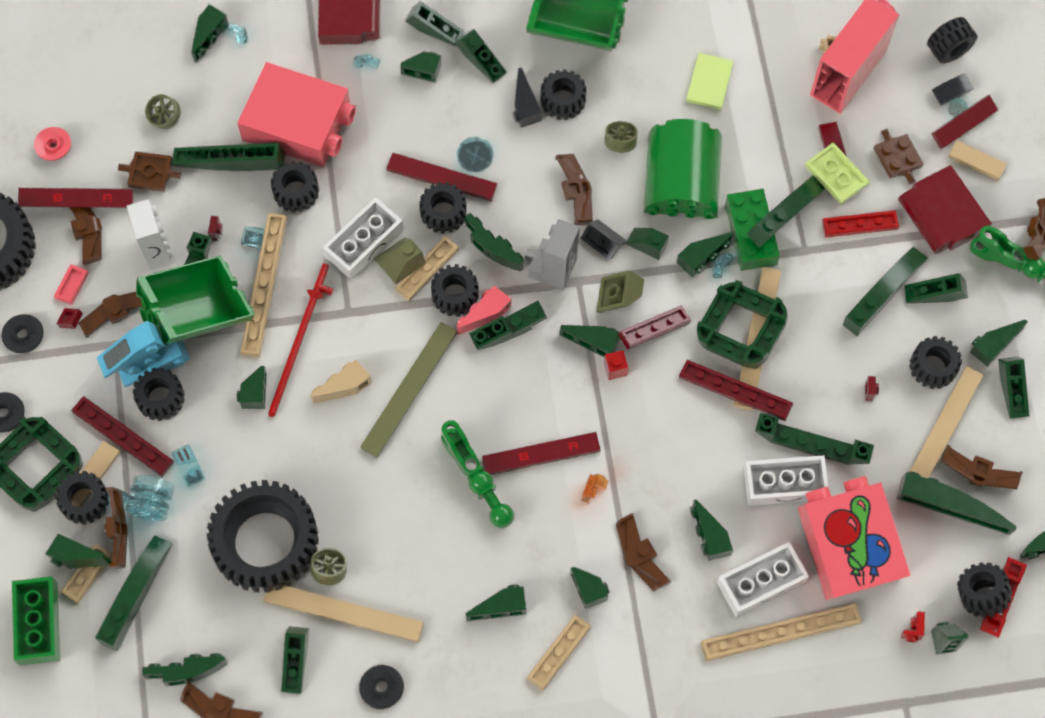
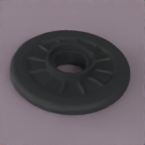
(27, 343)
(15, 411)
(384, 699)

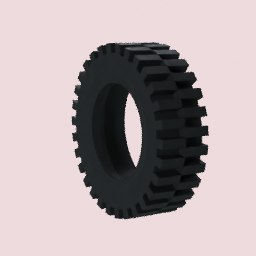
(18, 242)
(250, 503)

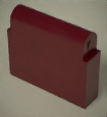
(348, 21)
(944, 210)

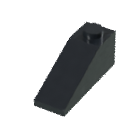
(525, 107)

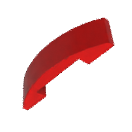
(1015, 572)

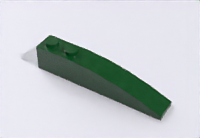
(231, 157)
(785, 211)
(883, 291)
(950, 501)
(132, 594)

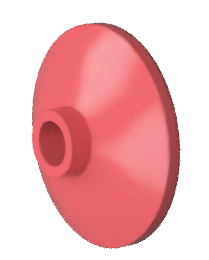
(50, 137)

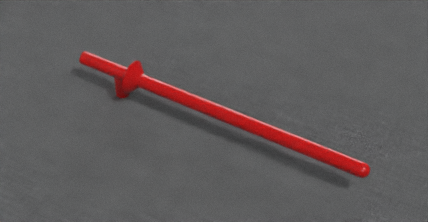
(314, 296)

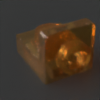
(591, 489)

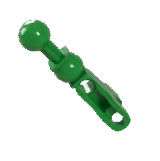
(1003, 251)
(479, 480)

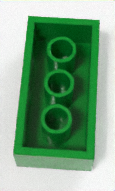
(744, 212)
(35, 621)

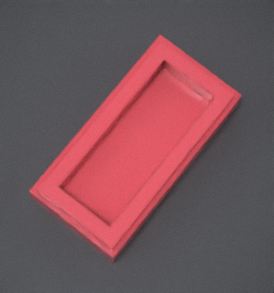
(71, 284)

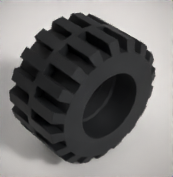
(952, 40)
(563, 107)
(294, 173)
(443, 194)
(453, 276)
(942, 350)
(154, 380)
(71, 486)
(984, 603)

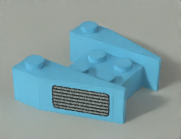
(141, 351)

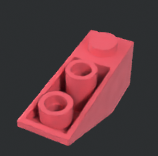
(490, 307)

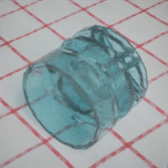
(150, 498)

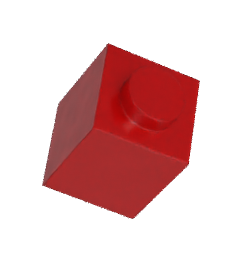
(616, 365)

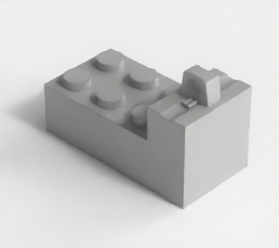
(556, 256)

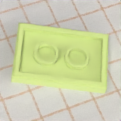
(709, 81)
(837, 173)

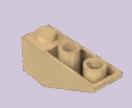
(346, 383)

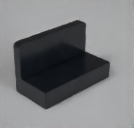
(602, 238)

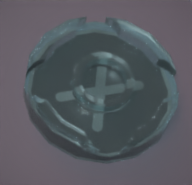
(475, 154)

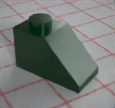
(422, 66)
(648, 241)
(253, 390)
(589, 587)

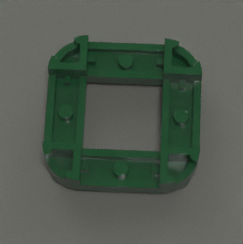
(739, 353)
(55, 443)

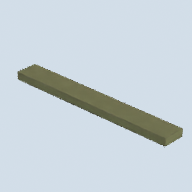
(408, 390)

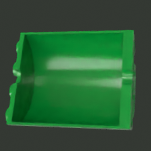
(579, 21)
(683, 169)
(192, 300)

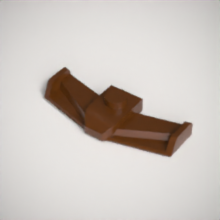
(576, 188)
(90, 231)
(1037, 231)
(113, 309)
(980, 471)
(117, 528)
(639, 554)
(217, 707)

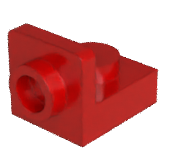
(917, 623)

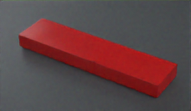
(860, 223)

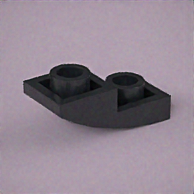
(952, 88)

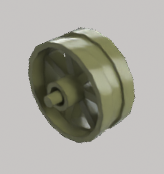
(162, 111)
(623, 138)
(329, 566)

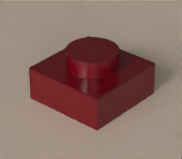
(215, 228)
(69, 318)
(871, 388)

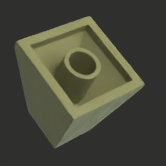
(401, 259)
(619, 291)

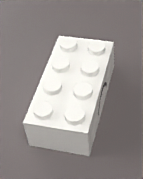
(150, 234)
(363, 238)
(783, 479)
(762, 579)

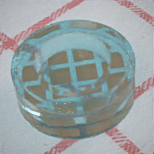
(957, 106)

